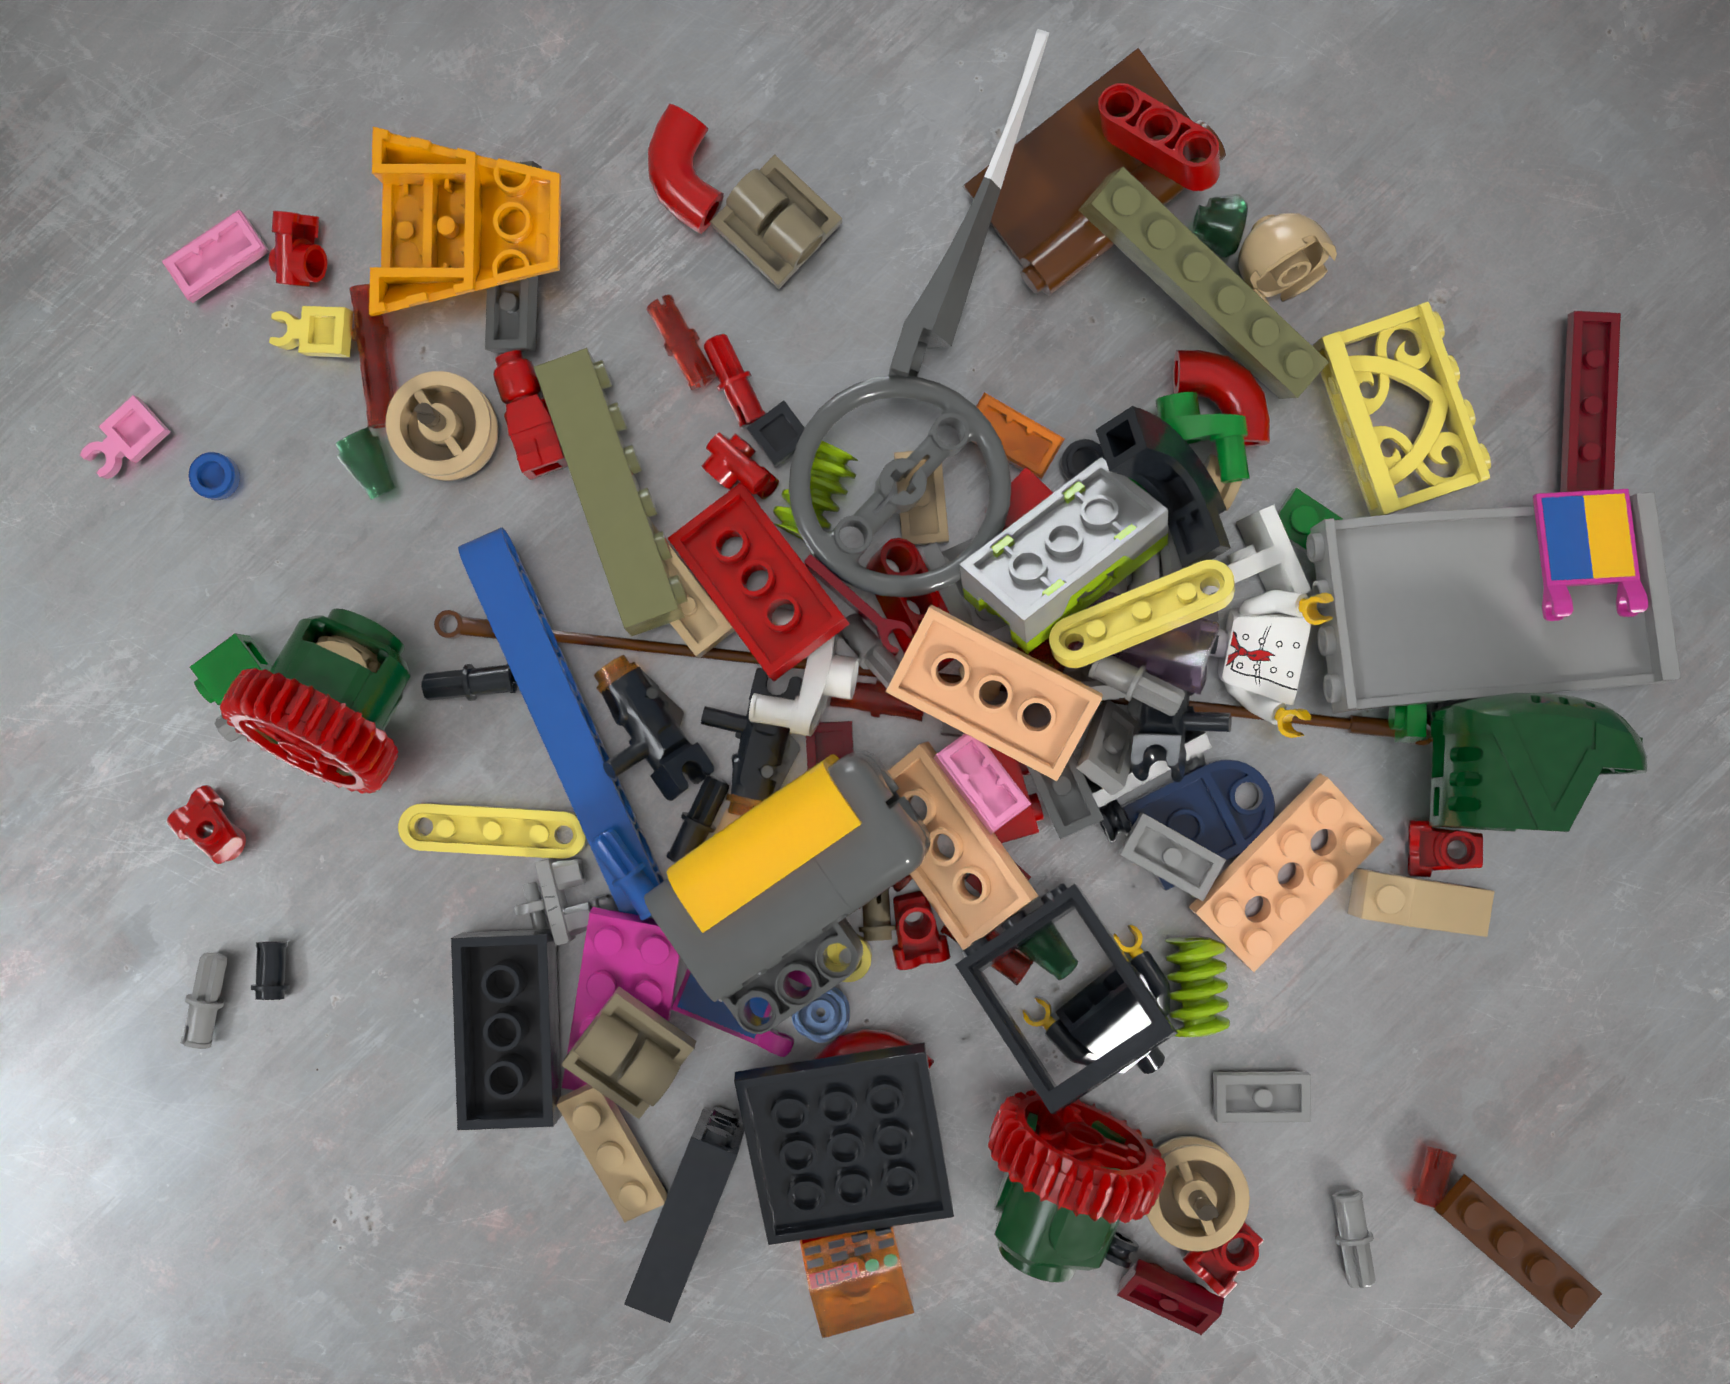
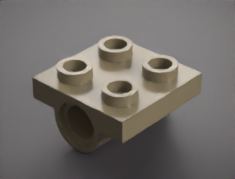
(775, 220)
(629, 1053)

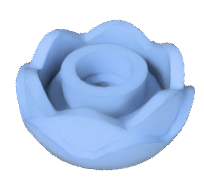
(825, 1027)

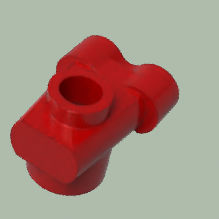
(295, 255)
(732, 462)
(208, 826)
(1430, 845)
(917, 940)
(1222, 1265)

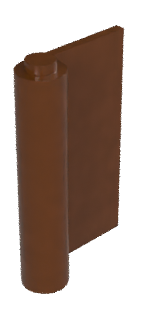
(1060, 169)

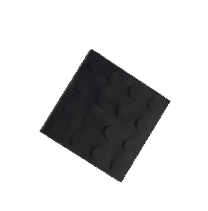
(844, 1143)

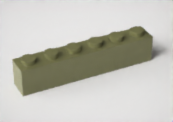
(1203, 285)
(610, 492)

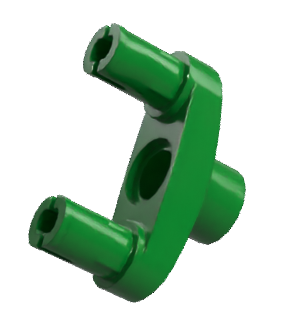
(1226, 430)

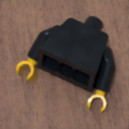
(1107, 1012)

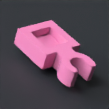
(131, 433)

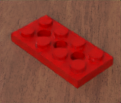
(788, 583)

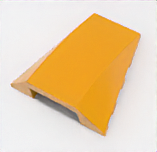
(458, 222)

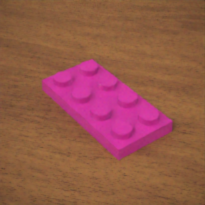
(625, 955)

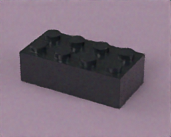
(506, 1029)

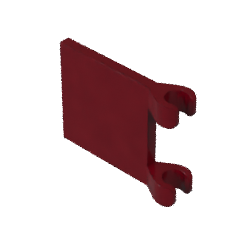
(883, 626)

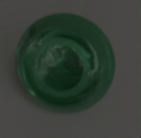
(1221, 223)

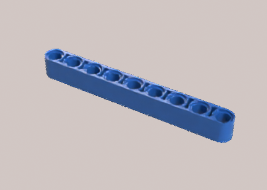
(554, 700)

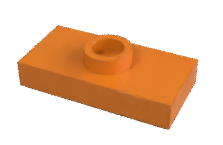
(1023, 439)

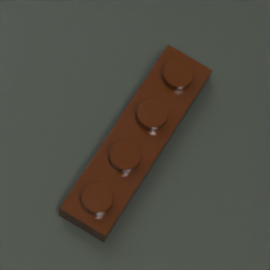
(1518, 1251)

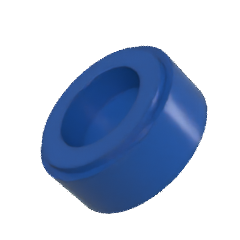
(214, 476)

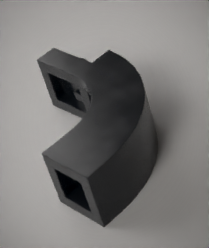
(1173, 474)

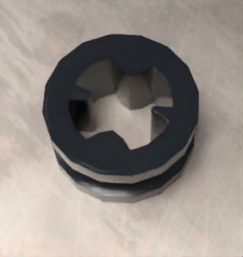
(1114, 821)
(1120, 1250)

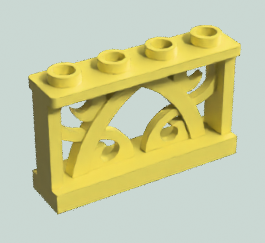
(1342, 380)

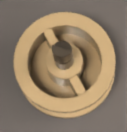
(442, 426)
(1201, 1196)

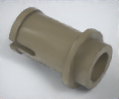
(877, 919)

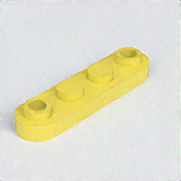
(1142, 613)
(491, 830)

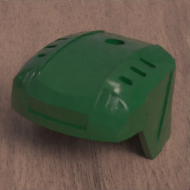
(1524, 760)

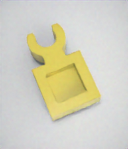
(318, 332)

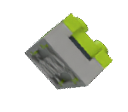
(1065, 553)

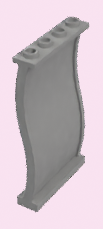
(1455, 611)

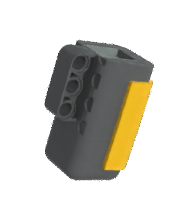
(784, 880)

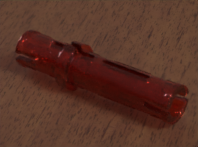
(374, 365)

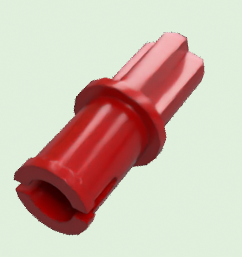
(733, 380)

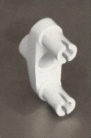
(823, 677)

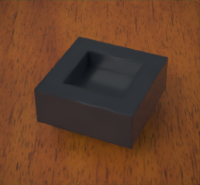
(777, 433)

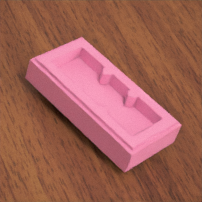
(215, 256)
(982, 781)

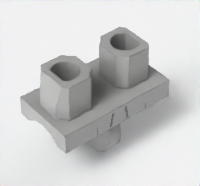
(553, 879)

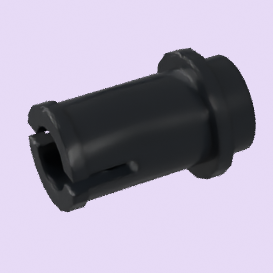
(270, 971)

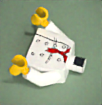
(1266, 651)

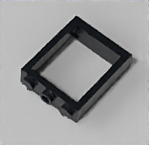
(1016, 932)
(686, 1214)

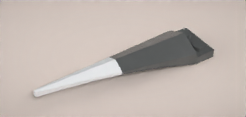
(940, 306)

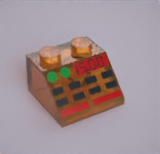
(856, 1279)

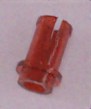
(1434, 1181)

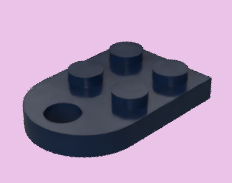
(1206, 808)

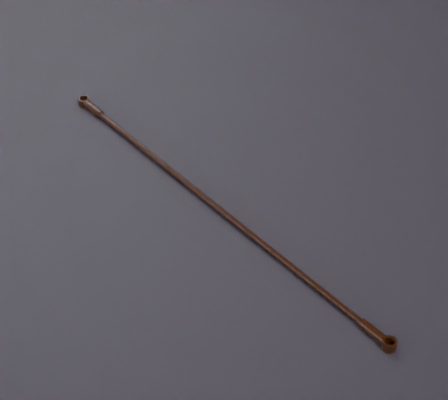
(482, 628)

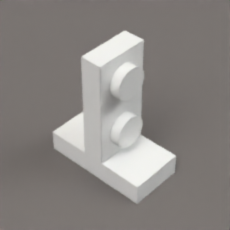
(1267, 554)

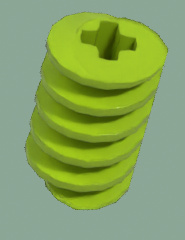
(826, 471)
(1198, 986)

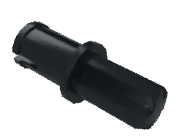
(468, 682)
(699, 819)

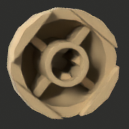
(1284, 255)

